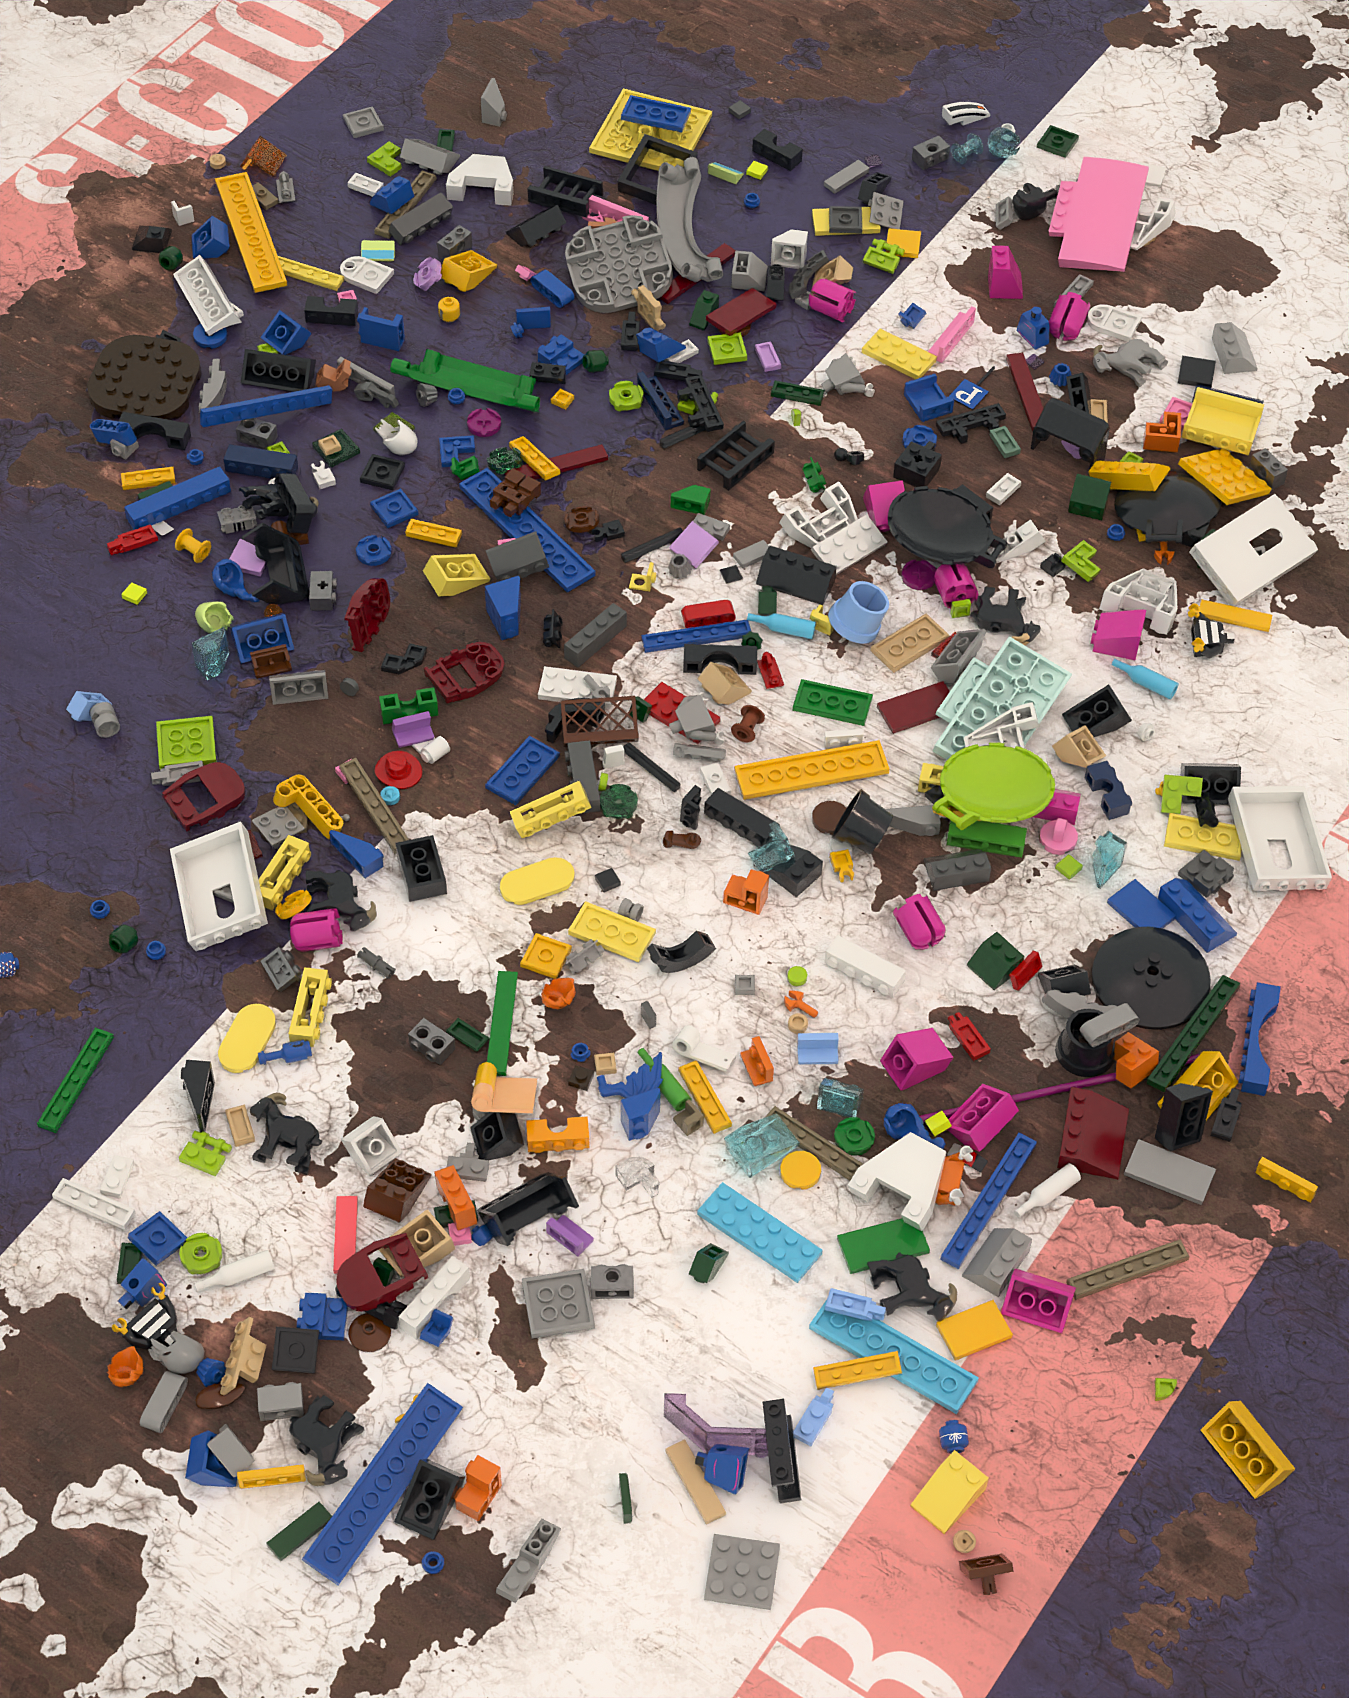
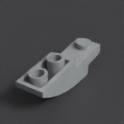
(215, 389)
(1069, 1003)
(529, 1561)

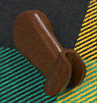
(688, 840)

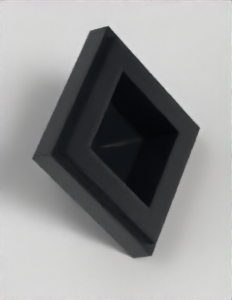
(731, 574)

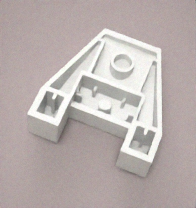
(482, 172)
(1151, 225)
(838, 516)
(1147, 592)
(1007, 728)
(910, 1169)

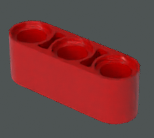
(708, 613)

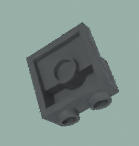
(1207, 873)

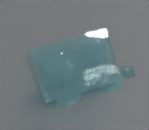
(774, 852)

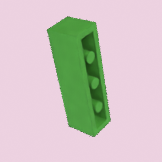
(989, 838)

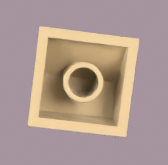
(723, 684)

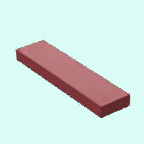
(345, 1229)

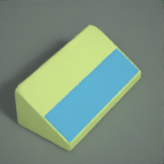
(724, 172)
(378, 250)

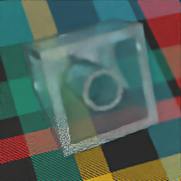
(211, 653)
(1107, 857)
(839, 1097)

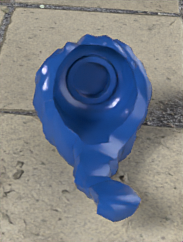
(229, 579)
(903, 1119)

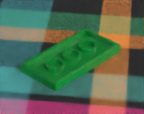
(832, 702)
(881, 1243)

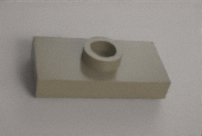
(264, 197)

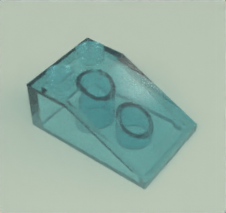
(760, 1143)

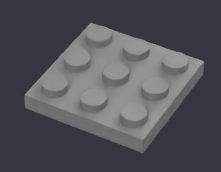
(558, 1303)
(742, 1571)

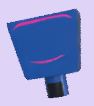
(1034, 328)
(139, 1284)
(724, 1466)

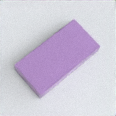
(767, 356)

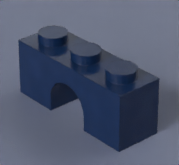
(1103, 777)

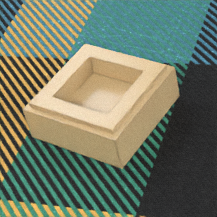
(329, 445)
(605, 1064)

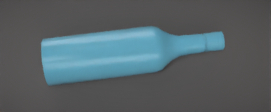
(786, 624)
(1149, 679)

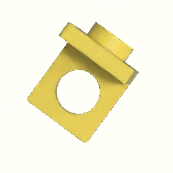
(649, 579)

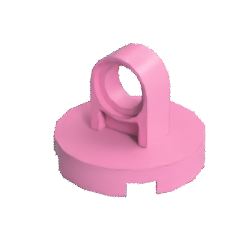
(1058, 836)

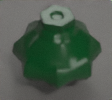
(752, 639)

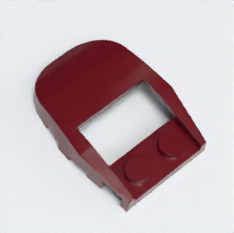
(366, 610)
(478, 660)
(221, 783)
(360, 1282)

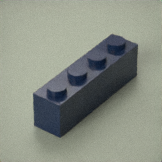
(259, 461)

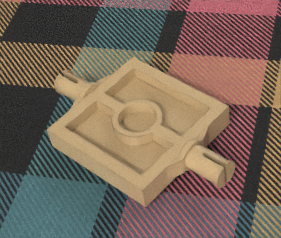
(649, 307)

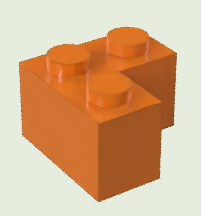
(1164, 435)
(747, 892)
(1134, 1060)
(481, 1487)

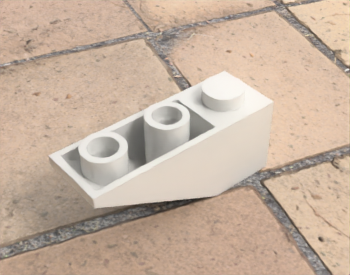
(1020, 542)

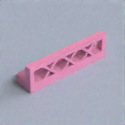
(608, 209)
(953, 334)

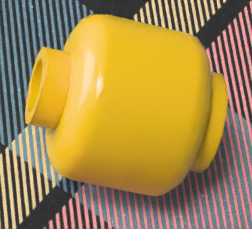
(449, 309)

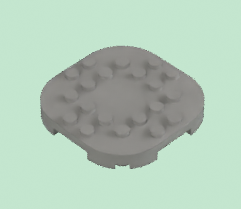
(615, 260)

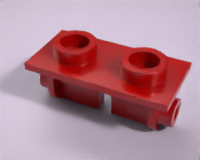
(770, 671)

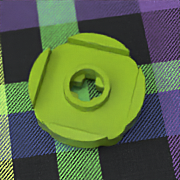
(621, 403)
(206, 1263)

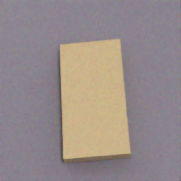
(909, 643)

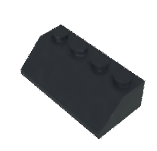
(277, 370)
(796, 575)

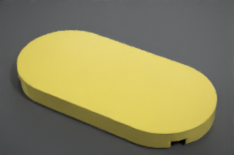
(537, 881)
(246, 1038)

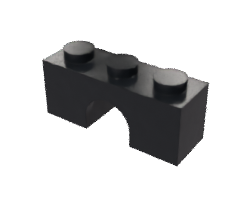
(786, 156)
(343, 314)

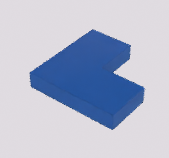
(452, 446)

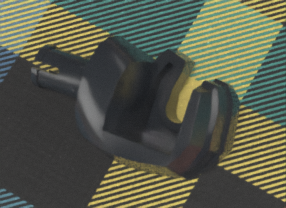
(1033, 203)

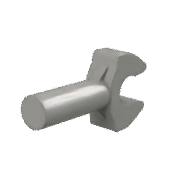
(596, 688)

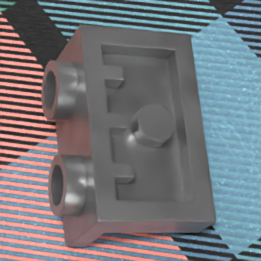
(281, 968)

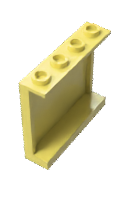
(1223, 421)

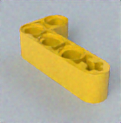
(311, 802)

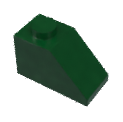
(705, 305)
(707, 1263)

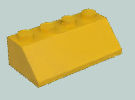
(1130, 475)
(1209, 1072)
(1247, 1449)

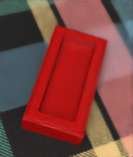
(1025, 970)

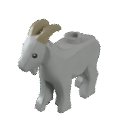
(1129, 359)

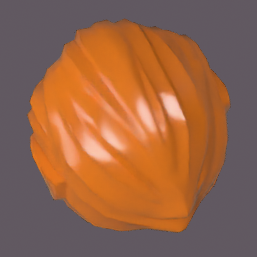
(558, 993)
(125, 1367)

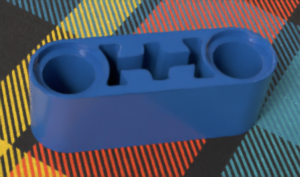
(552, 288)
(107, 430)

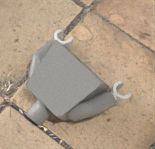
(845, 377)
(696, 720)

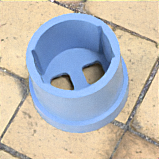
(859, 612)

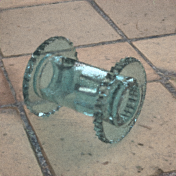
(961, 152)

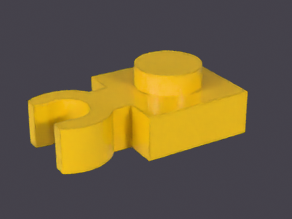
(842, 862)

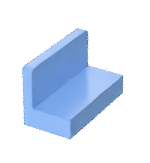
(817, 1048)

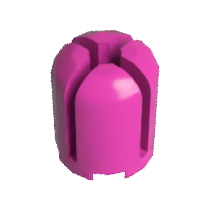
(835, 292)
(1068, 316)
(955, 584)
(920, 922)
(316, 930)

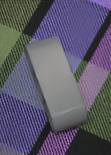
(1109, 1024)
(163, 1401)

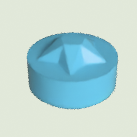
(390, 795)

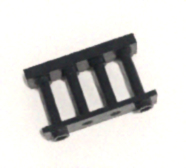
(569, 202)
(740, 468)
(781, 1451)

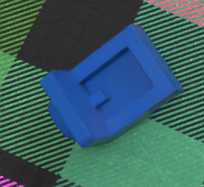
(912, 315)
(437, 1328)

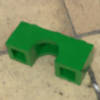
(393, 708)

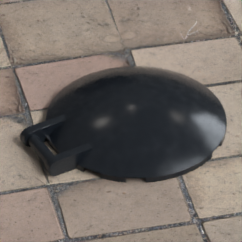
(1171, 510)
(943, 527)

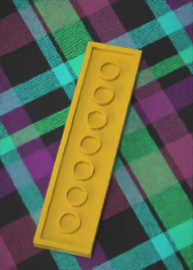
(811, 769)

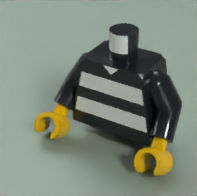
(1207, 635)
(154, 1322)

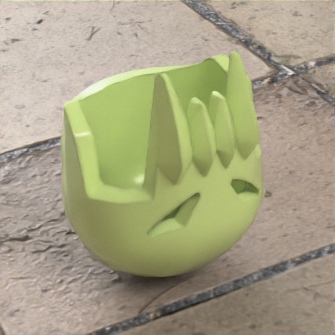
(213, 616)

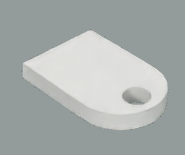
(366, 273)
(1113, 321)

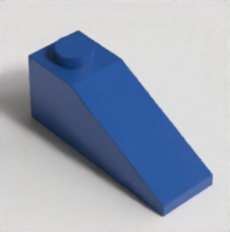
(360, 854)

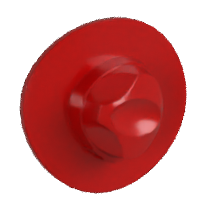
(398, 770)

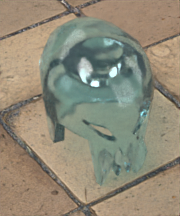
(1003, 142)

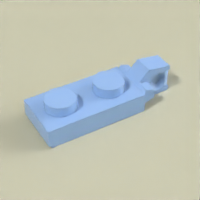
(854, 1305)
(814, 1418)

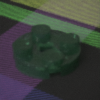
(504, 459)
(618, 810)

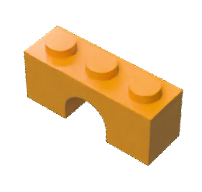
(573, 1137)

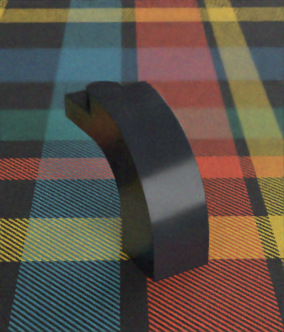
(555, 727)
(684, 955)

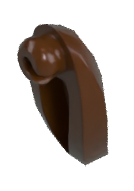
(212, 1399)

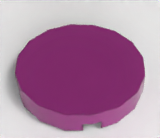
(484, 422)
(918, 574)

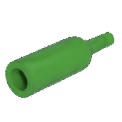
(669, 1086)

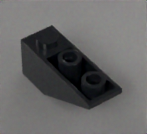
(775, 282)

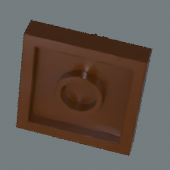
(986, 1568)

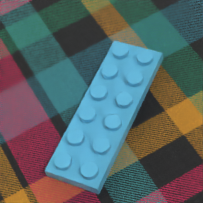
(759, 1232)

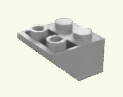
(748, 271)

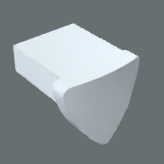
(613, 756)

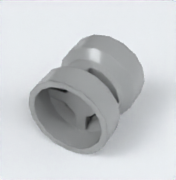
(630, 910)

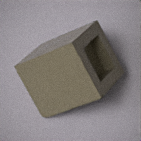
(689, 1119)

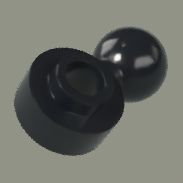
(853, 457)

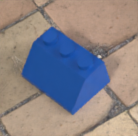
(261, 635)

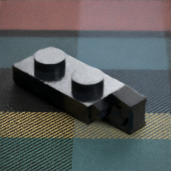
(629, 330)
(675, 370)
(1227, 1117)

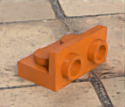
(758, 1063)

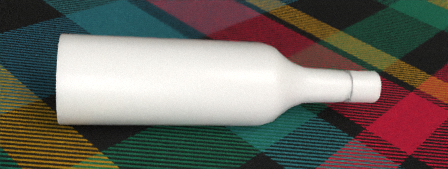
(1050, 1188)
(239, 1271)

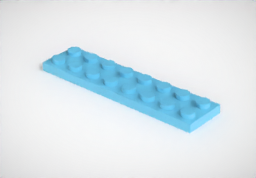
(920, 1366)

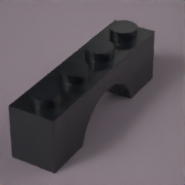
(174, 432)
(739, 657)

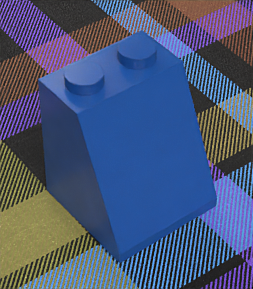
(504, 606)

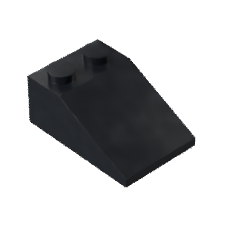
(1099, 712)
(797, 872)
(199, 1087)
(429, 1498)

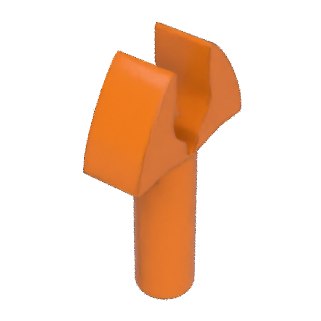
(1163, 552)
(798, 1003)

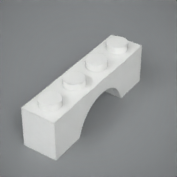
(447, 1281)

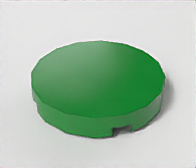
(854, 1136)

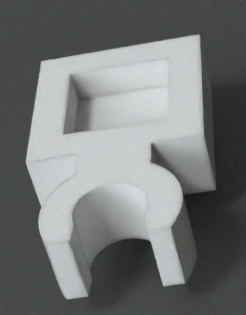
(322, 476)

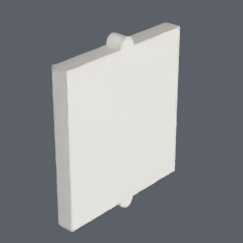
(1155, 174)

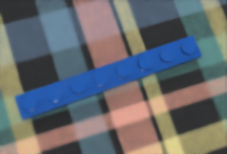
(265, 406)
(988, 1200)

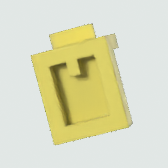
(822, 621)

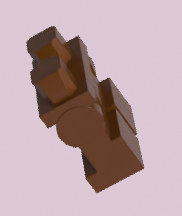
(515, 493)

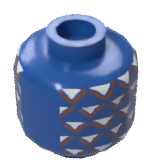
(8, 964)

